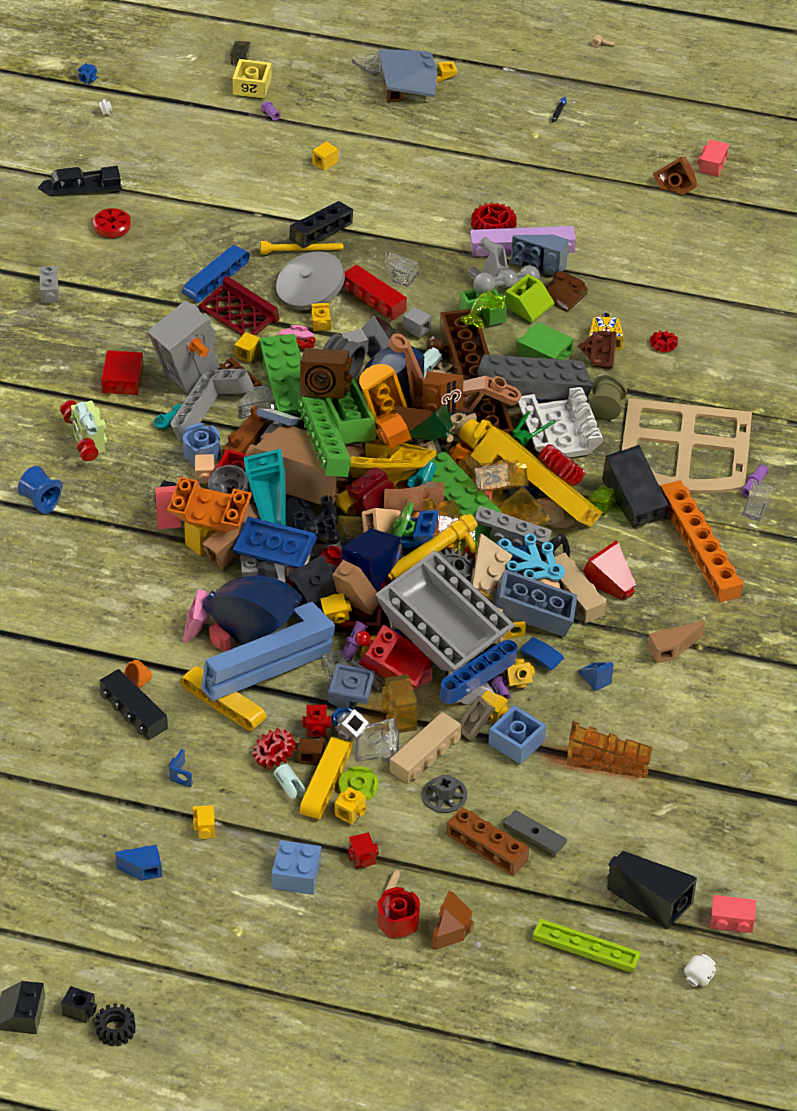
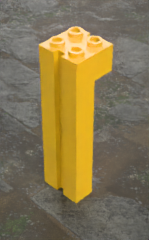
(501, 446)

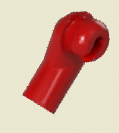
(309, 343)

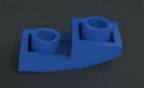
(541, 652)

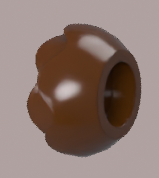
(438, 344)

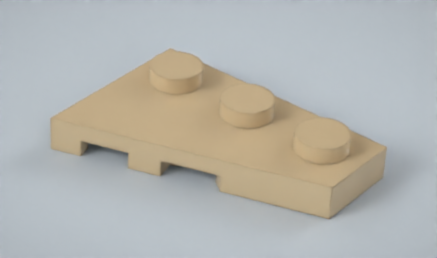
(489, 564)

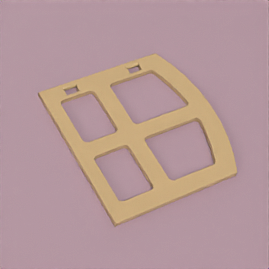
(687, 439)

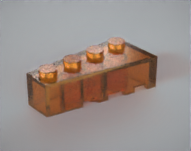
(607, 753)

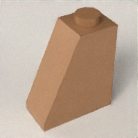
(355, 587)

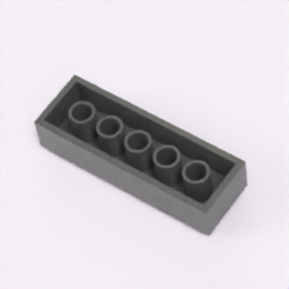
(538, 376)

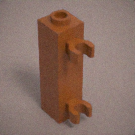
(248, 433)

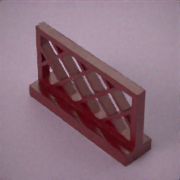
(248, 301)

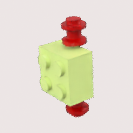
(88, 445)

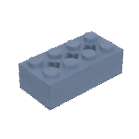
(535, 603)

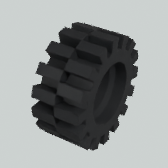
(115, 1014)

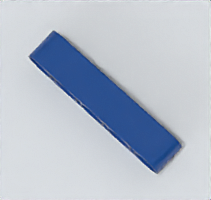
(211, 276)
(478, 671)

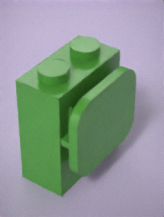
(544, 343)

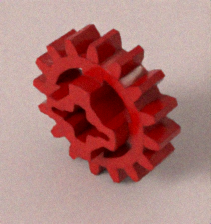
(274, 748)

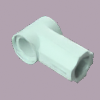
(432, 358)

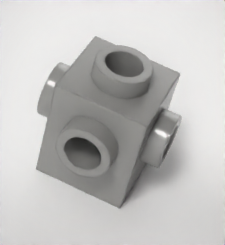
(351, 725)

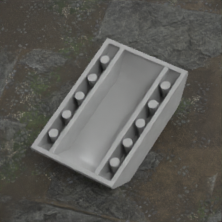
(442, 613)

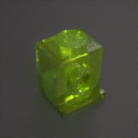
(602, 498)

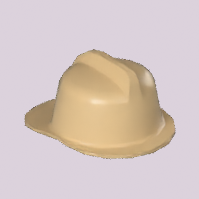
(557, 515)

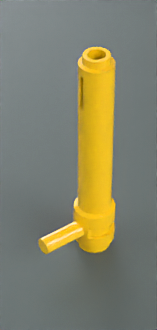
(456, 531)

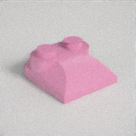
(196, 617)

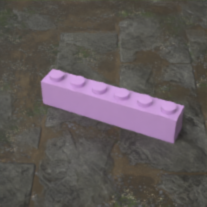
(504, 237)

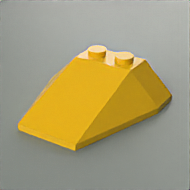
(390, 460)

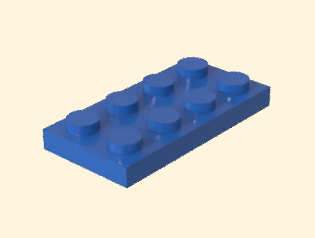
(275, 543)

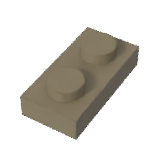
(475, 718)

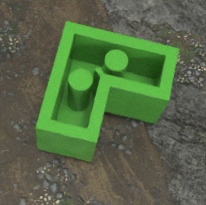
(492, 317)

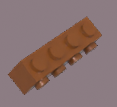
(488, 841)

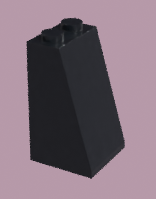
(634, 486)
(651, 887)

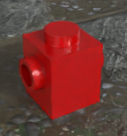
(362, 850)

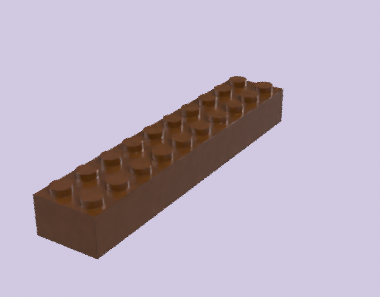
(465, 351)

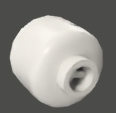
(700, 970)

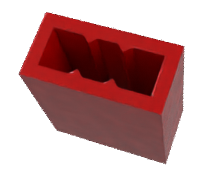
(122, 372)

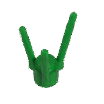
(523, 436)

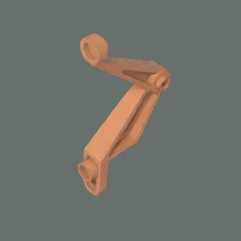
(477, 387)

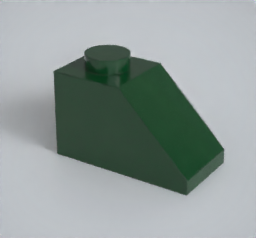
(434, 426)

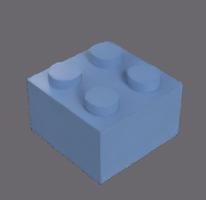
(517, 734)
(296, 867)

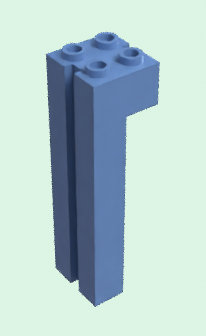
(269, 654)

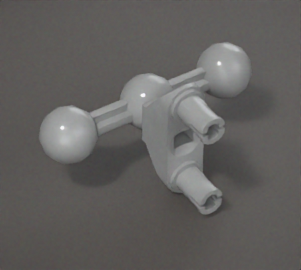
(496, 271)

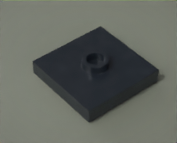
(314, 580)

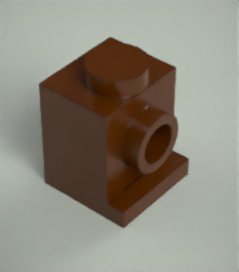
(309, 751)

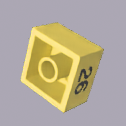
(252, 78)

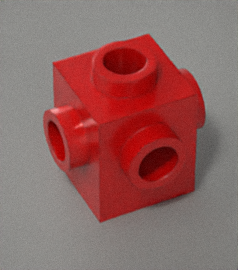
(316, 720)

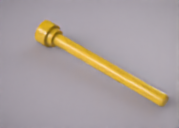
(266, 247)

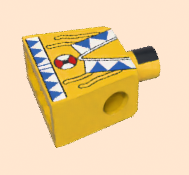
(608, 323)

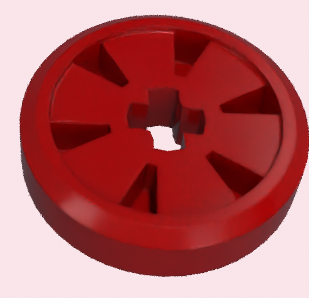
(112, 222)

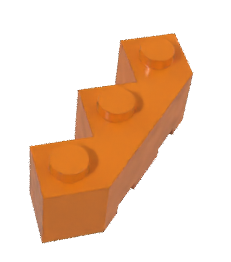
(391, 429)

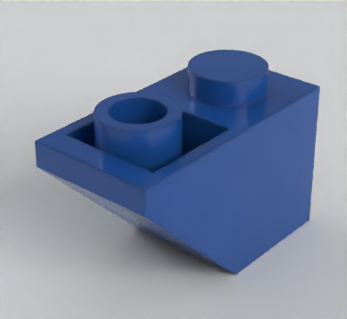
(140, 862)

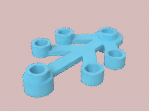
(534, 559)

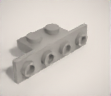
(510, 527)

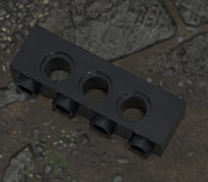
(321, 224)

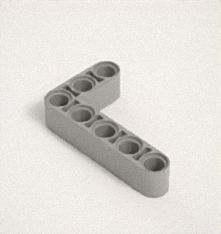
(204, 394)

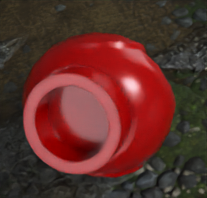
(332, 555)

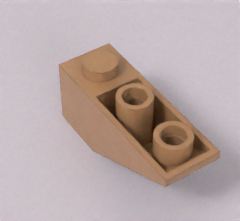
(672, 642)

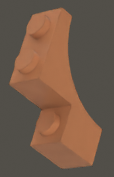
(397, 498)

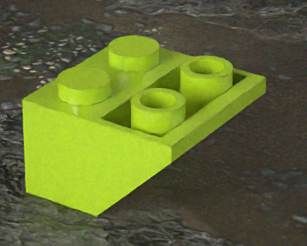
(528, 298)

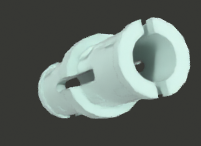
(86, 418)

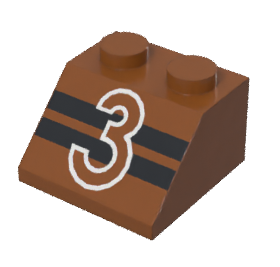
(441, 390)

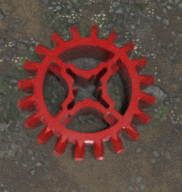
(493, 217)
(561, 464)

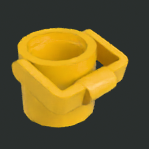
(474, 432)

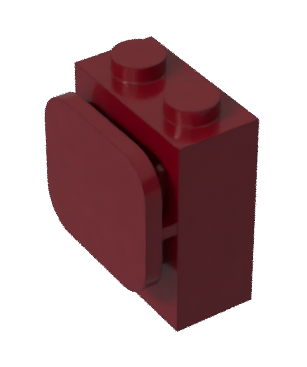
(369, 490)

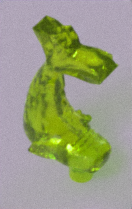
(485, 300)

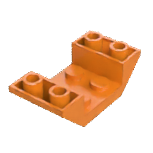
(208, 507)

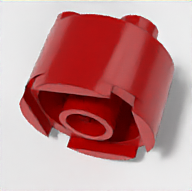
(398, 912)

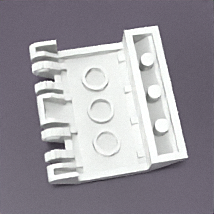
(575, 425)

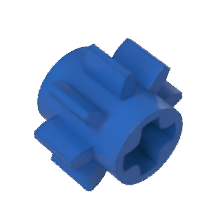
(87, 73)

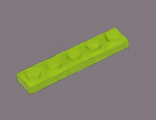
(586, 945)

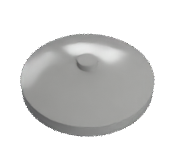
(310, 280)

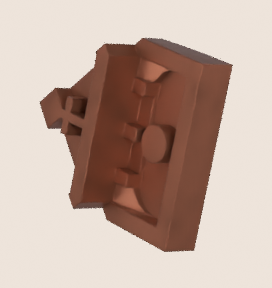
(600, 348)

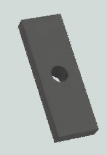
(534, 832)

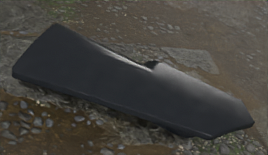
(75, 181)

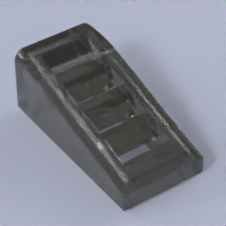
(240, 51)

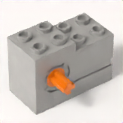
(185, 345)

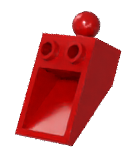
(396, 657)

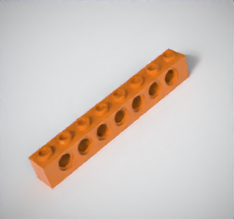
(701, 542)

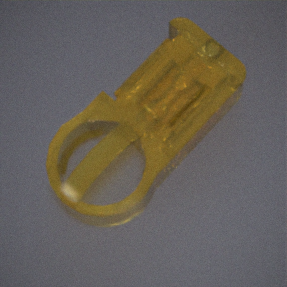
(468, 464)

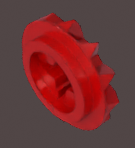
(659, 344)

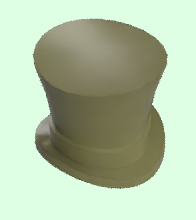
(607, 396)

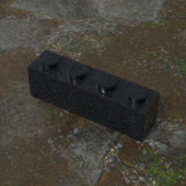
(133, 704)

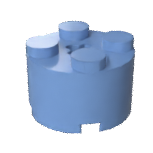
(200, 441)

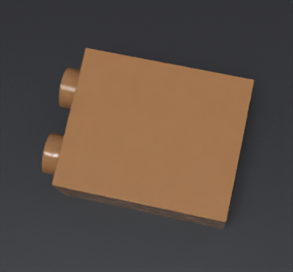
(303, 470)

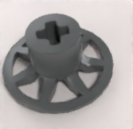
(445, 791)

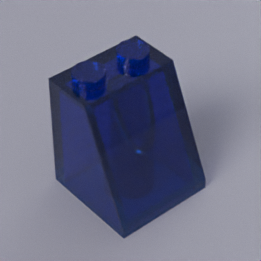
(374, 554)

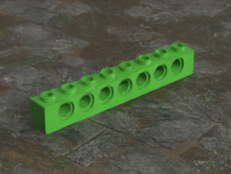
(324, 436)

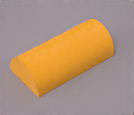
(381, 389)

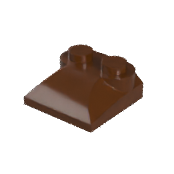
(566, 290)

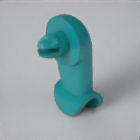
(163, 421)

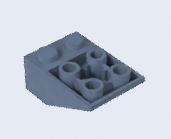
(544, 252)

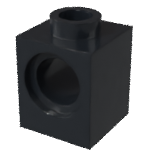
(78, 997)

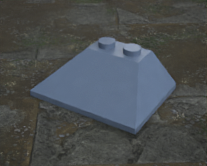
(409, 71)

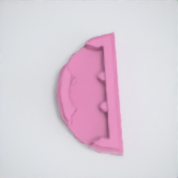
(300, 332)

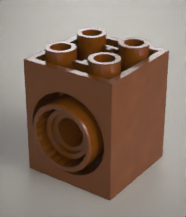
(325, 373)

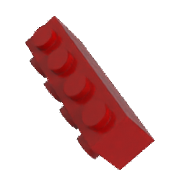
(374, 292)

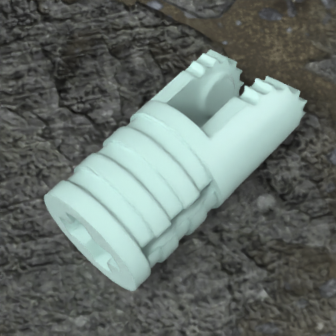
(289, 781)

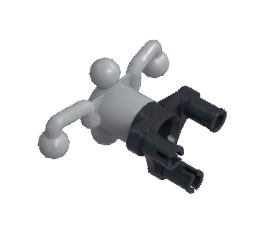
(323, 526)

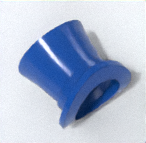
(40, 489)

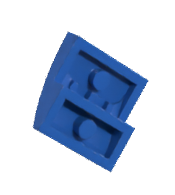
(424, 529)

